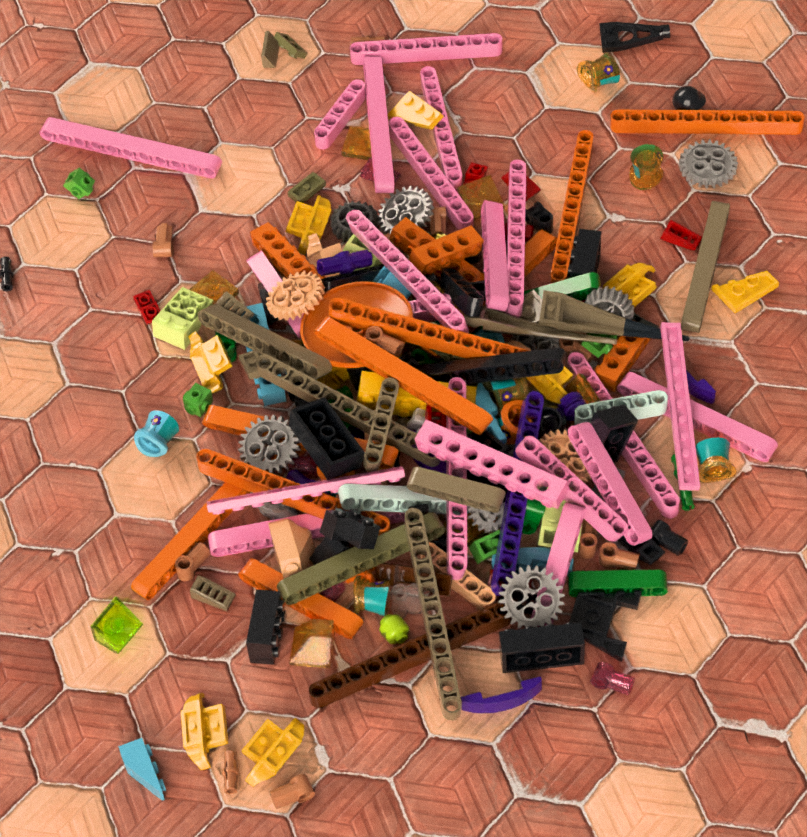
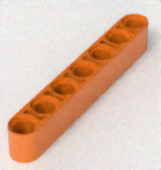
(314, 607)

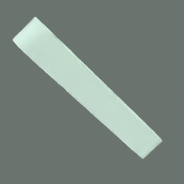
(387, 499)

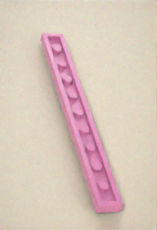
(680, 406)
(296, 492)

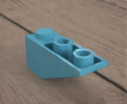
(139, 766)

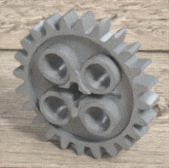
(708, 164)
(409, 203)
(269, 444)
(520, 583)

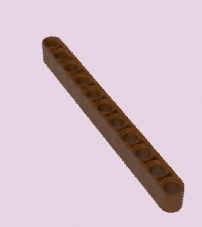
(404, 661)

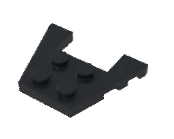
(596, 613)

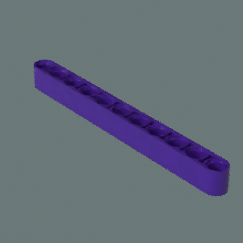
(515, 500)

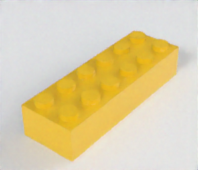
(405, 403)

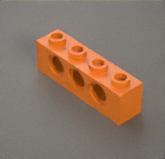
(446, 250)
(620, 360)

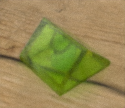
(115, 626)

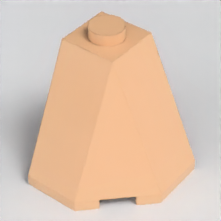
(291, 546)

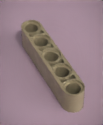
(377, 432)
(456, 489)

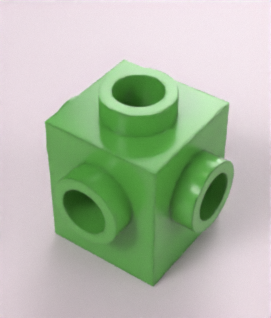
(79, 183)
(197, 400)

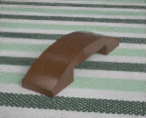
(405, 575)

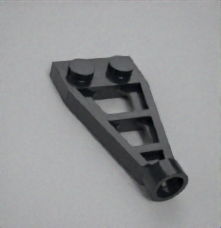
(611, 42)

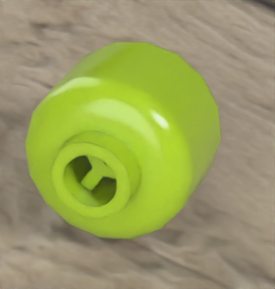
(394, 629)

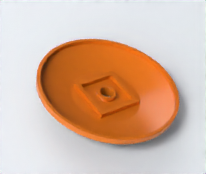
(366, 293)

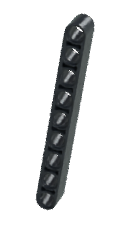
(498, 366)

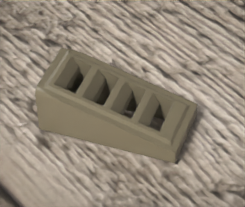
(227, 301)
(215, 588)

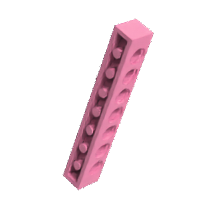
(485, 455)

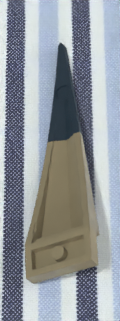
(576, 316)

